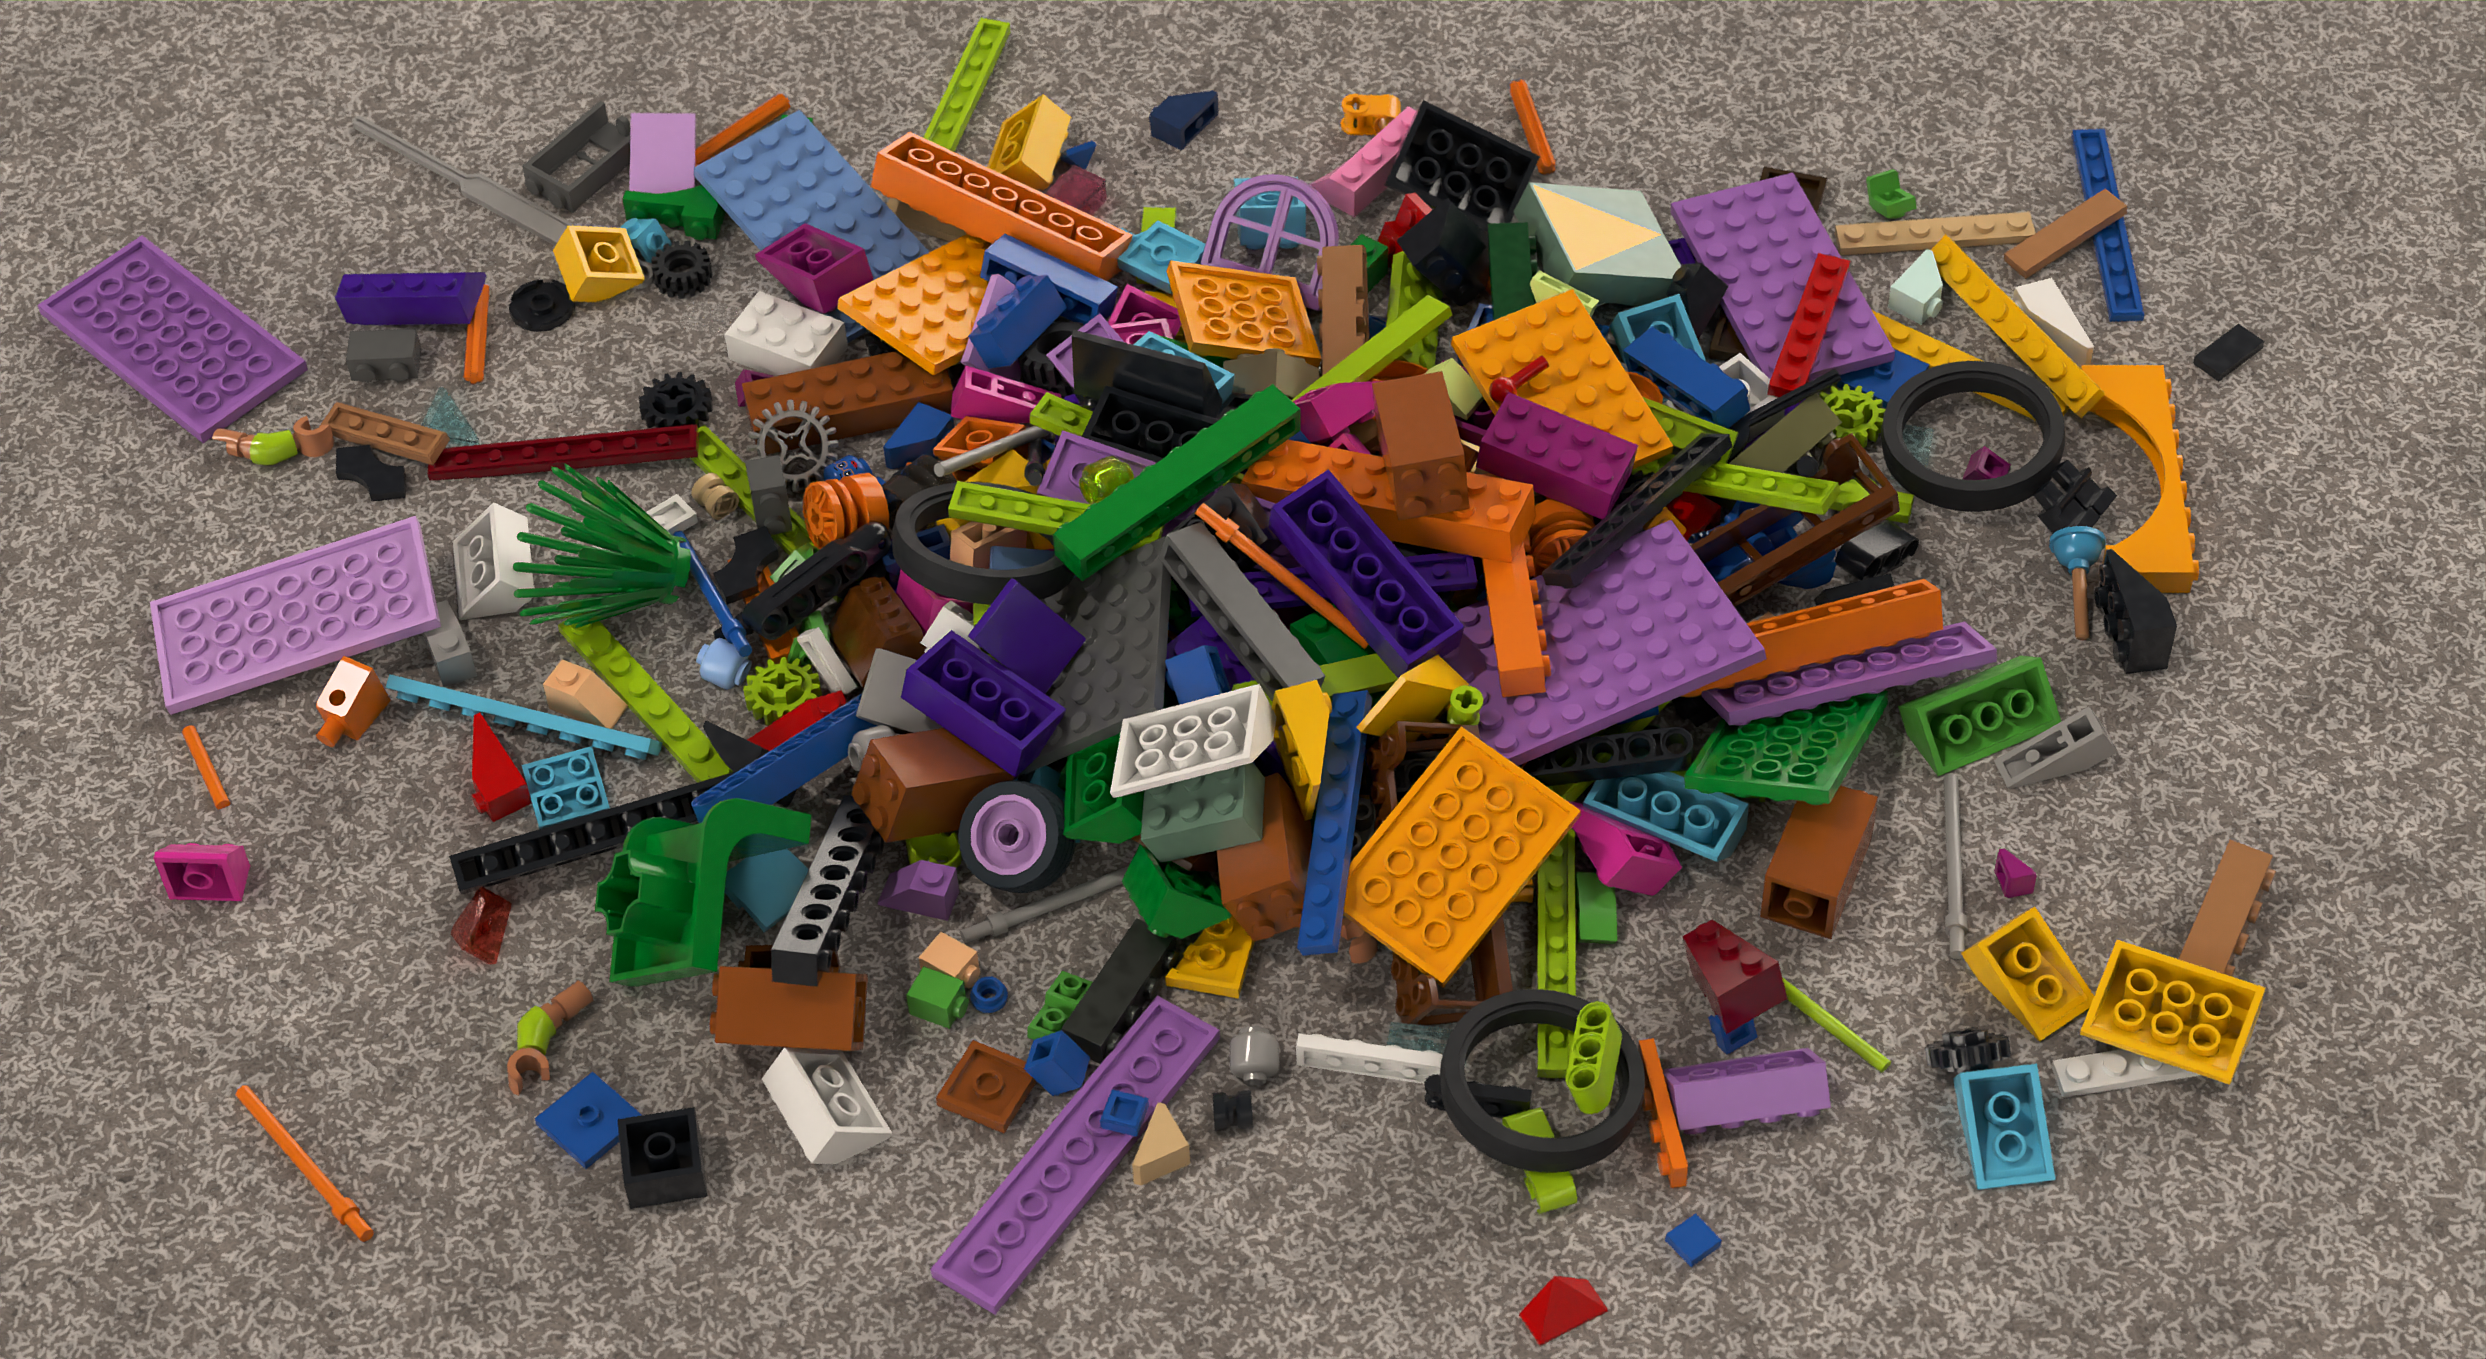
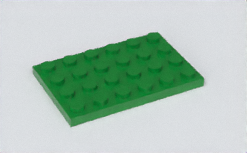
(1789, 755)

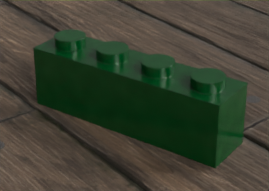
(1511, 267)

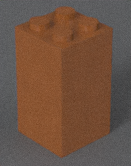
(1420, 445)
(921, 783)
(1819, 861)
(1268, 878)
(789, 1015)

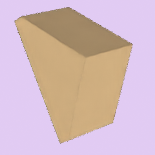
(1161, 1148)

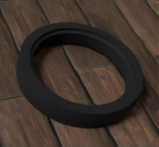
(1972, 494)
(956, 579)
(1520, 1149)

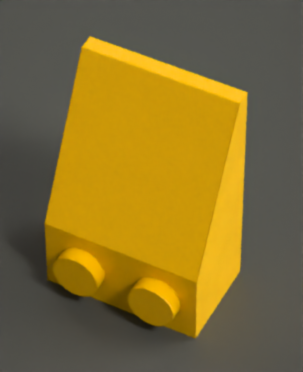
(1415, 697)
(1301, 738)
(2030, 974)

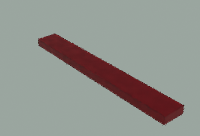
(575, 451)

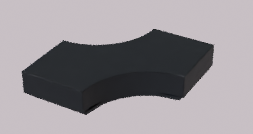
(361, 466)
(752, 554)

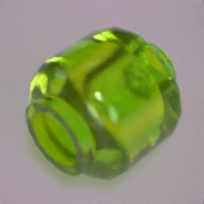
(1103, 477)

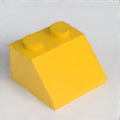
(597, 262)

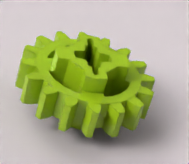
(1854, 411)
(780, 689)

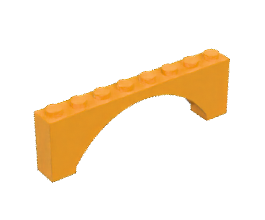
(2140, 407)

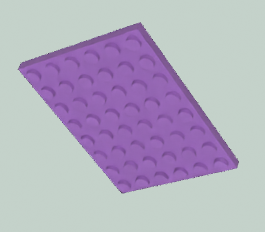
(1616, 646)

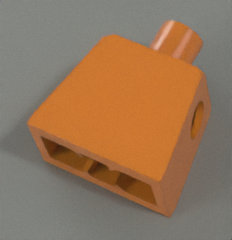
(350, 701)

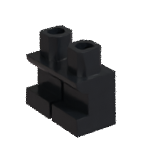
(2075, 502)

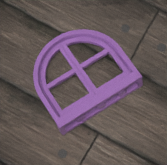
(1288, 187)

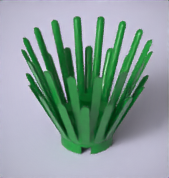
(641, 558)

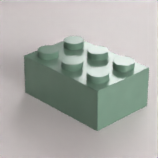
(1204, 813)

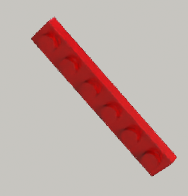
(1809, 324)

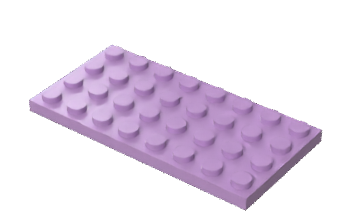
(293, 615)

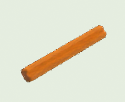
(1532, 126)
(742, 128)
(476, 340)

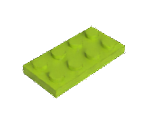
(1406, 290)

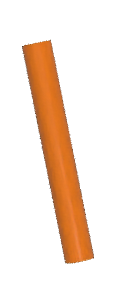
(205, 767)

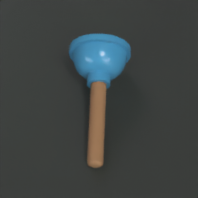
(2078, 550)

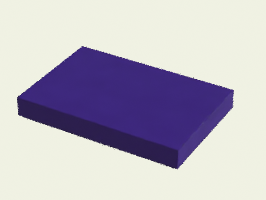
(1026, 636)

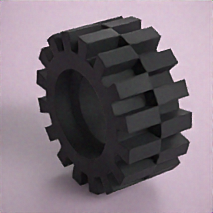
(681, 256)

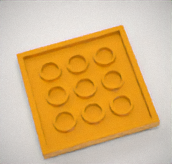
(1241, 312)

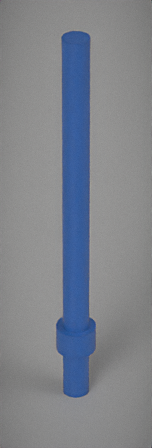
(731, 627)

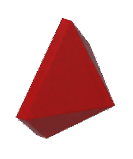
(1561, 1307)

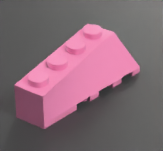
(1364, 174)

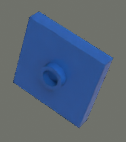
(1885, 377)
(586, 1119)

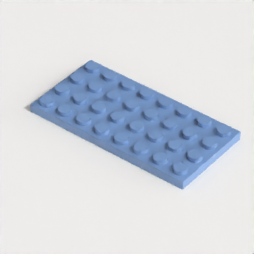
(797, 178)

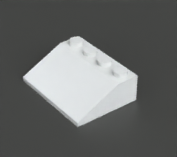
(1192, 740)

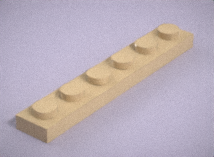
(1925, 233)

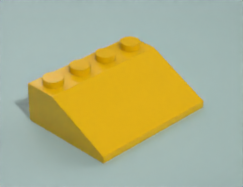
(2174, 1012)

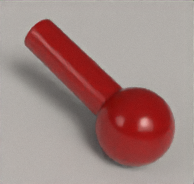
(1502, 385)

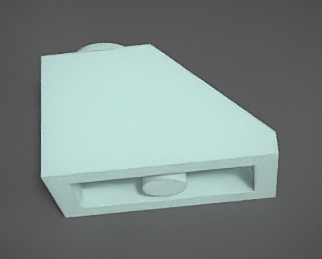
(1918, 290)

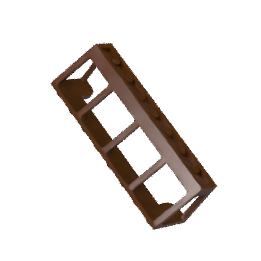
(1840, 466)
(1489, 960)

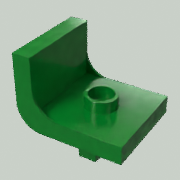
(670, 887)

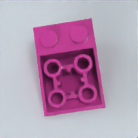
(1333, 408)
(1624, 854)

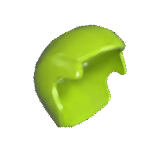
(935, 848)

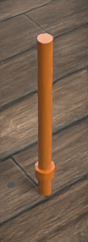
(1228, 532)
(342, 1207)

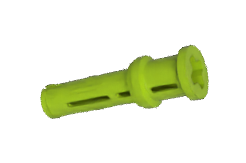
(1465, 706)

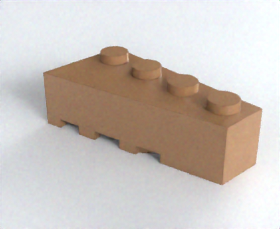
(1342, 302)

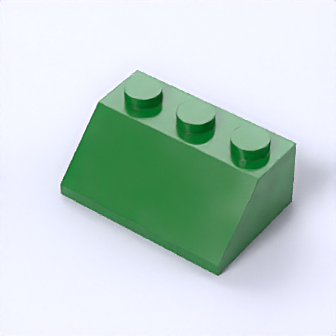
(1089, 806)
(1172, 897)

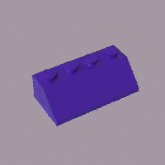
(409, 298)
(982, 702)

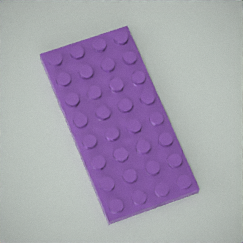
(1764, 248)
(172, 338)

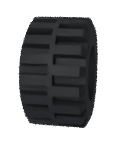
(1035, 365)

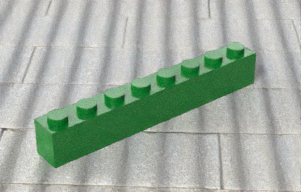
(1176, 482)

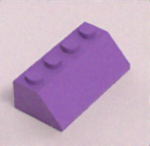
(1747, 1090)

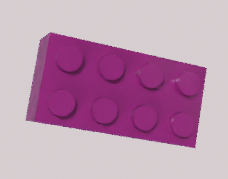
(1556, 455)

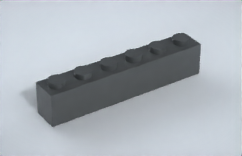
(1237, 610)

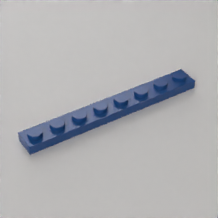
(1334, 825)

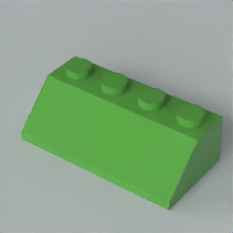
(1981, 714)

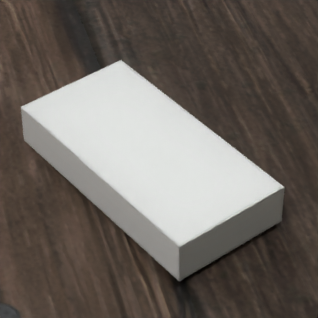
(826, 661)

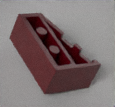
(1733, 974)

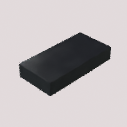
(2228, 352)

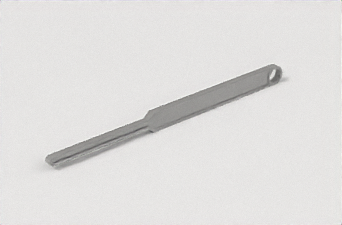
(484, 191)

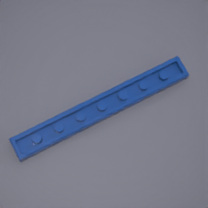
(2112, 242)

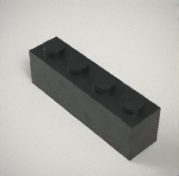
(1121, 990)

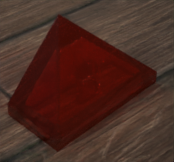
(482, 925)

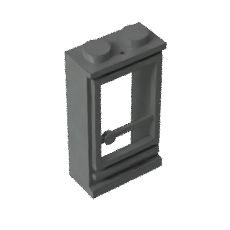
(591, 128)

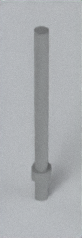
(991, 450)
(1956, 921)
(999, 923)

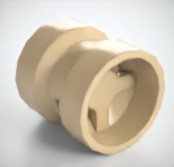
(715, 496)

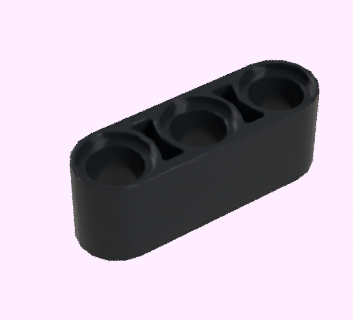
(1876, 551)

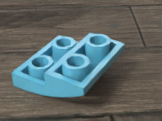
(565, 787)
(766, 885)

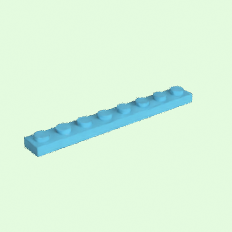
(536, 721)

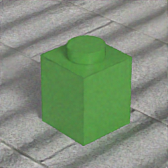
(937, 997)

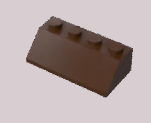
(871, 620)

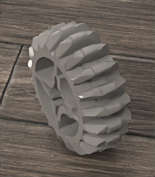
(808, 421)

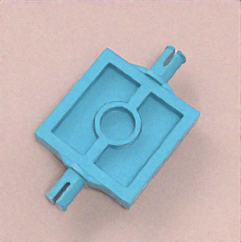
(1154, 249)

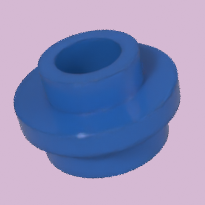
(985, 986)

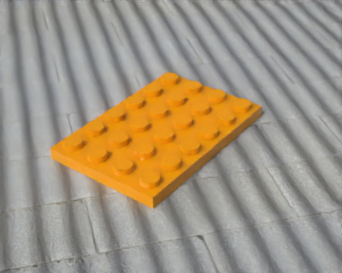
(925, 304)
(1581, 376)
(1454, 855)

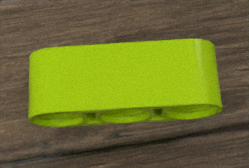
(1594, 1057)
(1548, 1188)

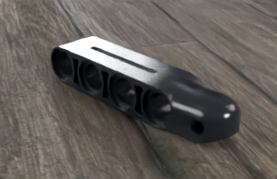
(816, 581)

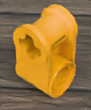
(1372, 113)

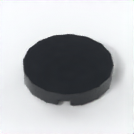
(546, 313)

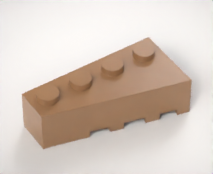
(2229, 908)

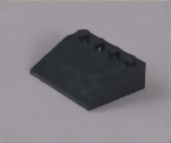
(1463, 163)
(1142, 372)

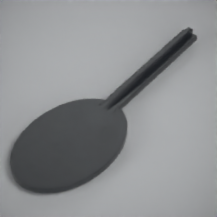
(1743, 425)

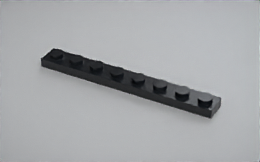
(1636, 510)

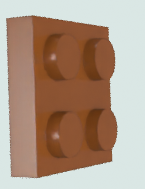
(986, 1087)

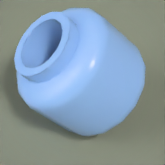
(722, 664)

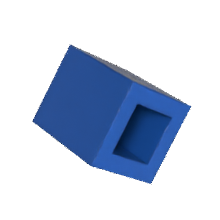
(1057, 1063)

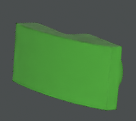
(1595, 910)
(1059, 1004)

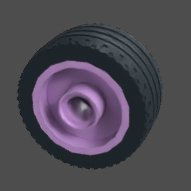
(991, 832)

